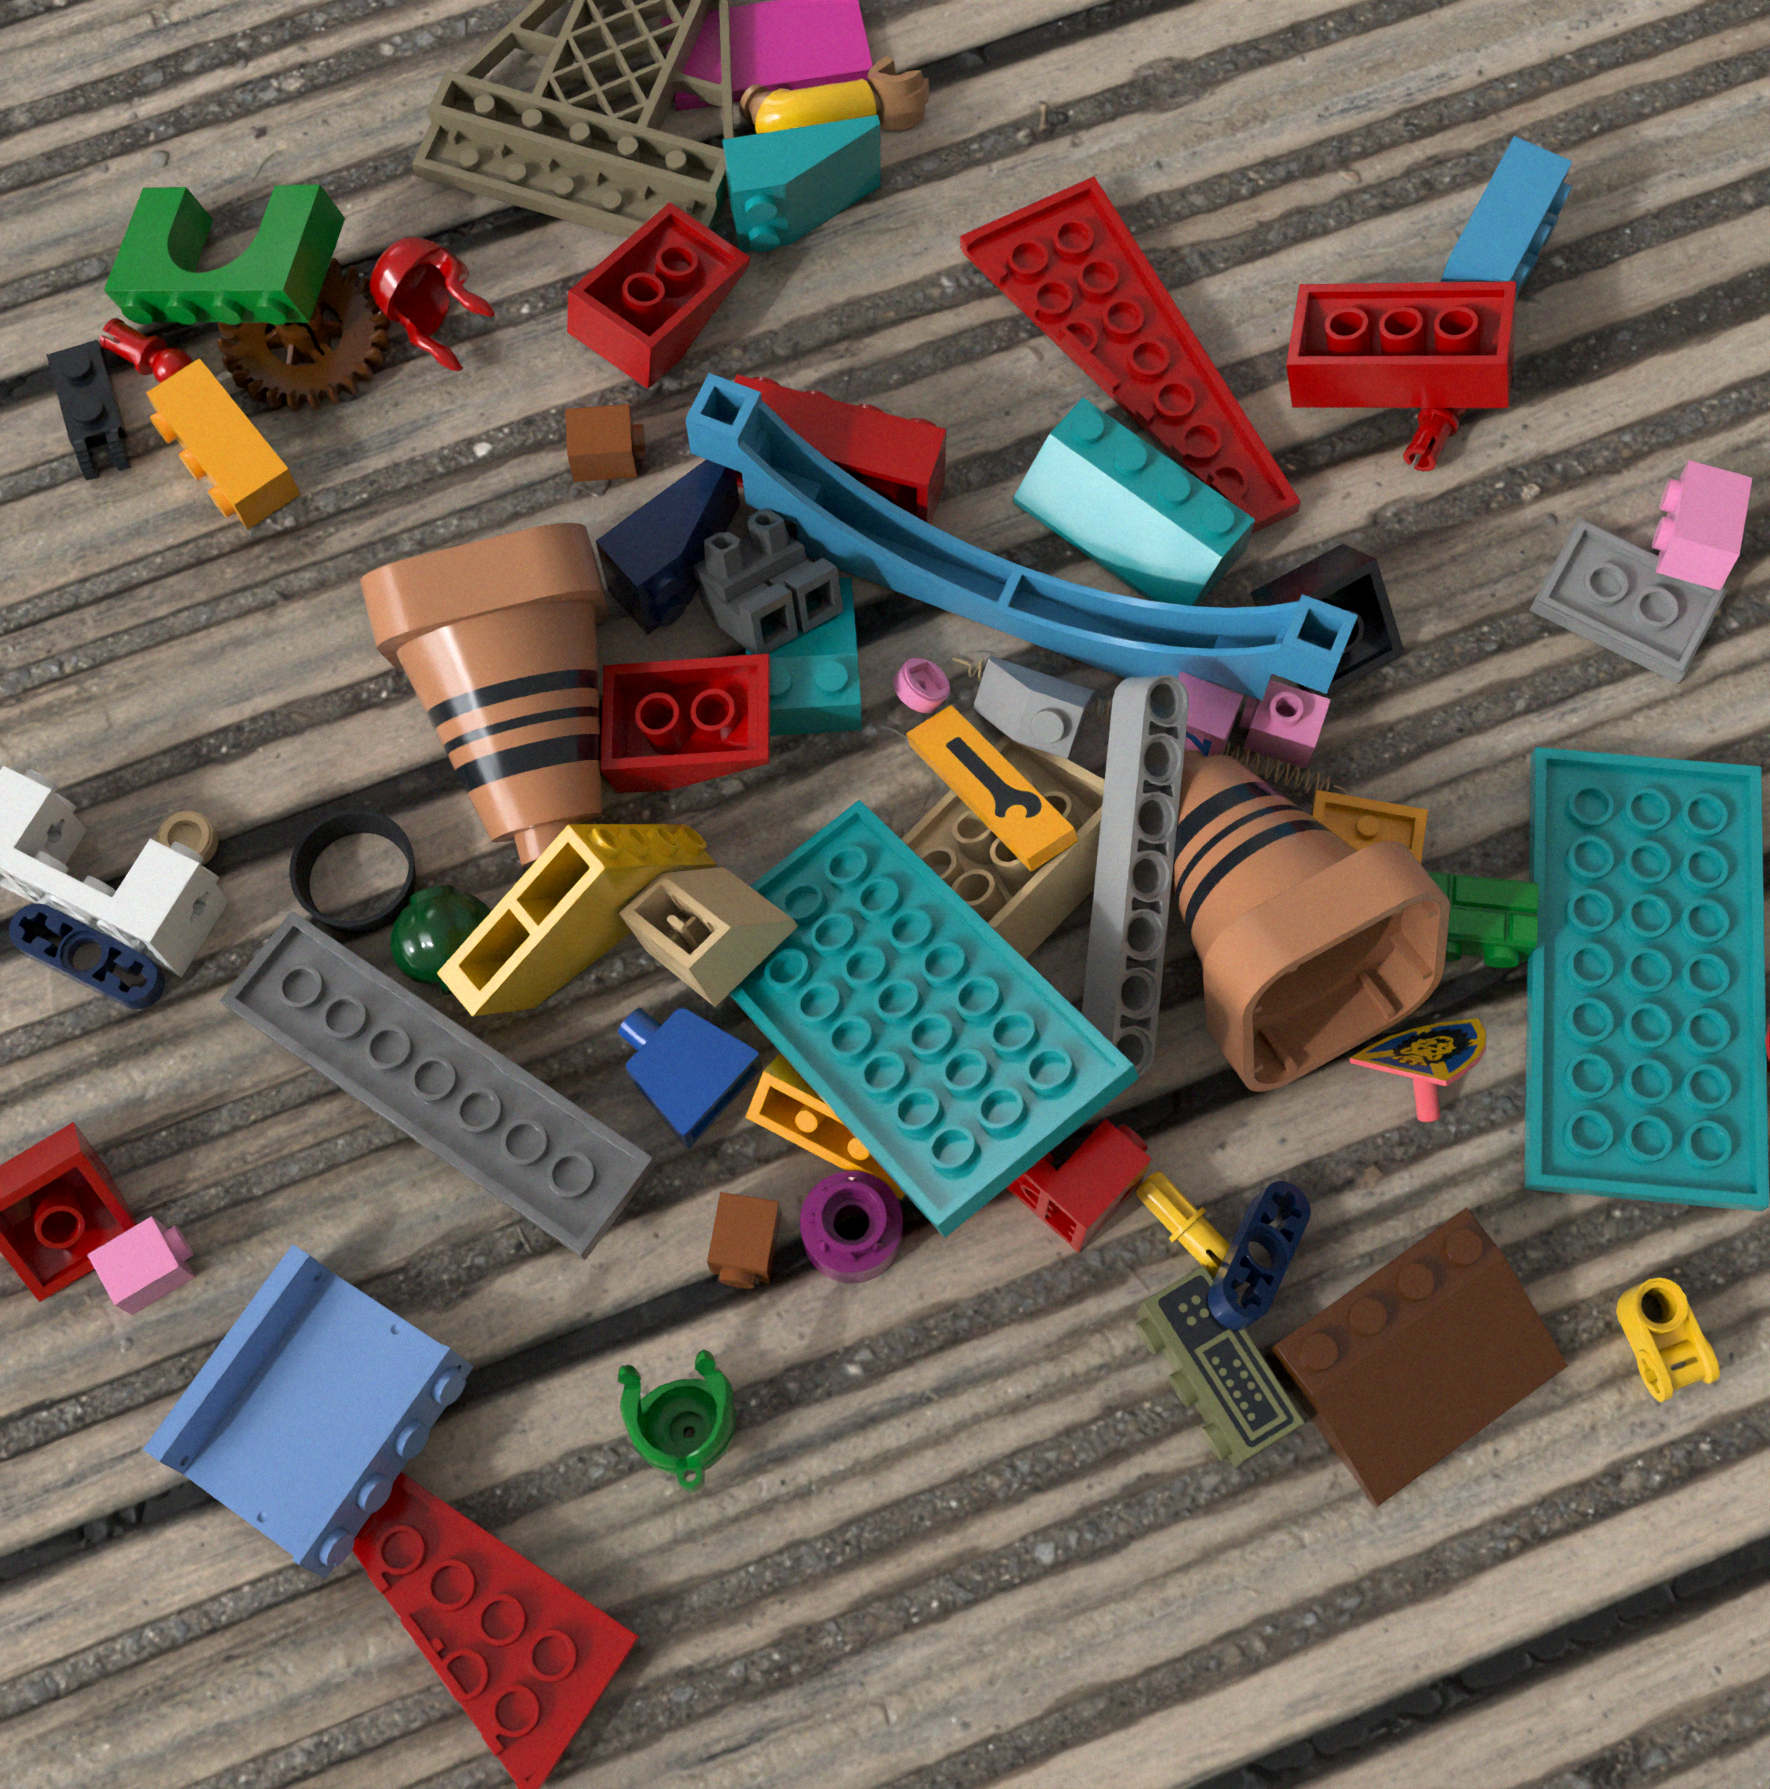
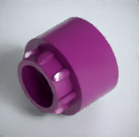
(846, 1195)

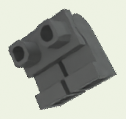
(765, 583)

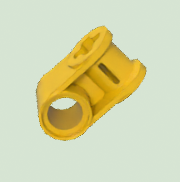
(1666, 1343)

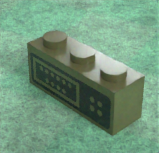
(1216, 1371)

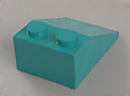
(798, 178)
(817, 675)

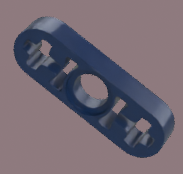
(75, 935)
(1240, 1266)

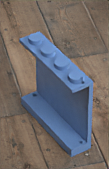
(309, 1410)

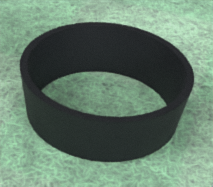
(327, 831)

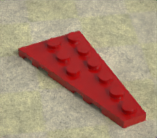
(494, 1627)

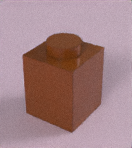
(603, 442)
(744, 1239)

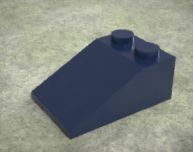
(653, 550)

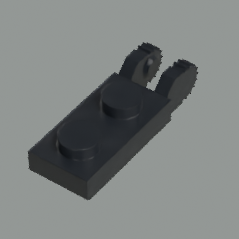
(89, 405)

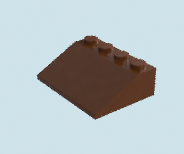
(1418, 1357)

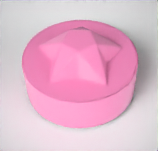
(921, 685)

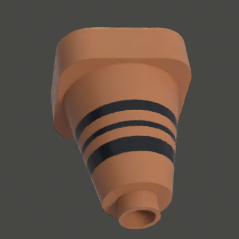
(505, 671)
(1296, 926)

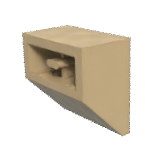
(706, 928)

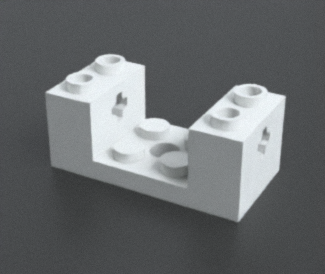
(158, 909)

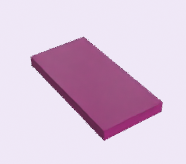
(781, 47)

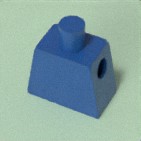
(687, 1069)

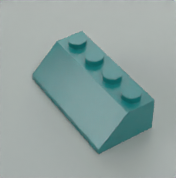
(1133, 509)

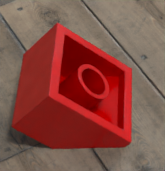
(57, 1210)

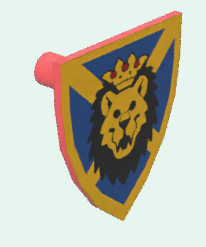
(1430, 1056)

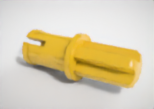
(1184, 1221)

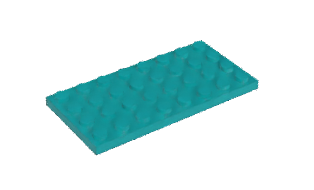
(1647, 981)
(921, 1021)

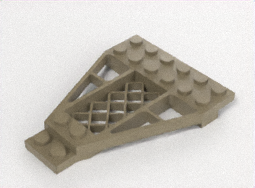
(570, 159)

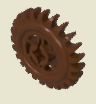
(360, 346)

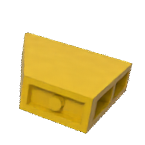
(565, 912)

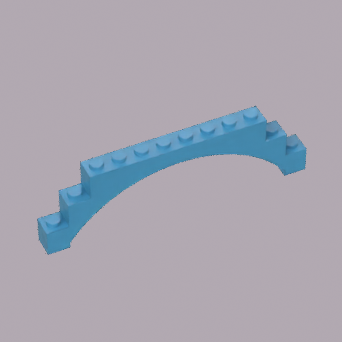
(899, 551)

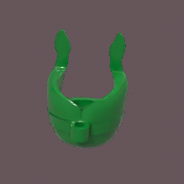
(665, 1414)

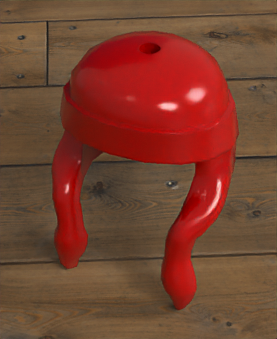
(414, 288)

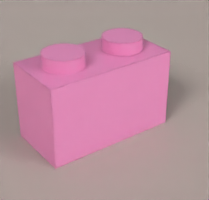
(1702, 524)

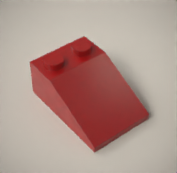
(654, 294)
(684, 721)

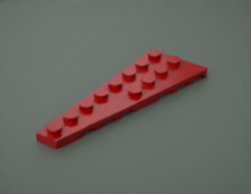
(1105, 307)

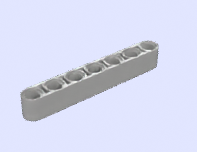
(1140, 847)

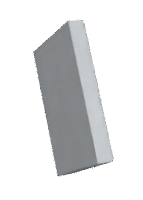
(1617, 600)

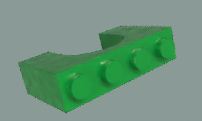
(268, 283)

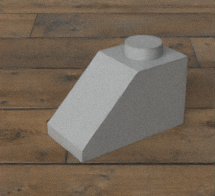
(1033, 706)

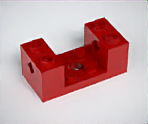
(1087, 1186)

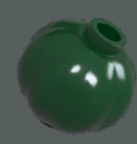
(433, 931)

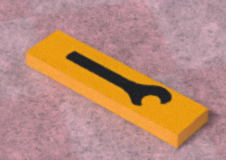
(992, 788)

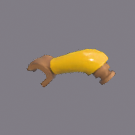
(894, 98)

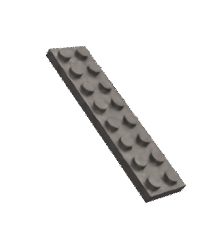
(440, 1084)

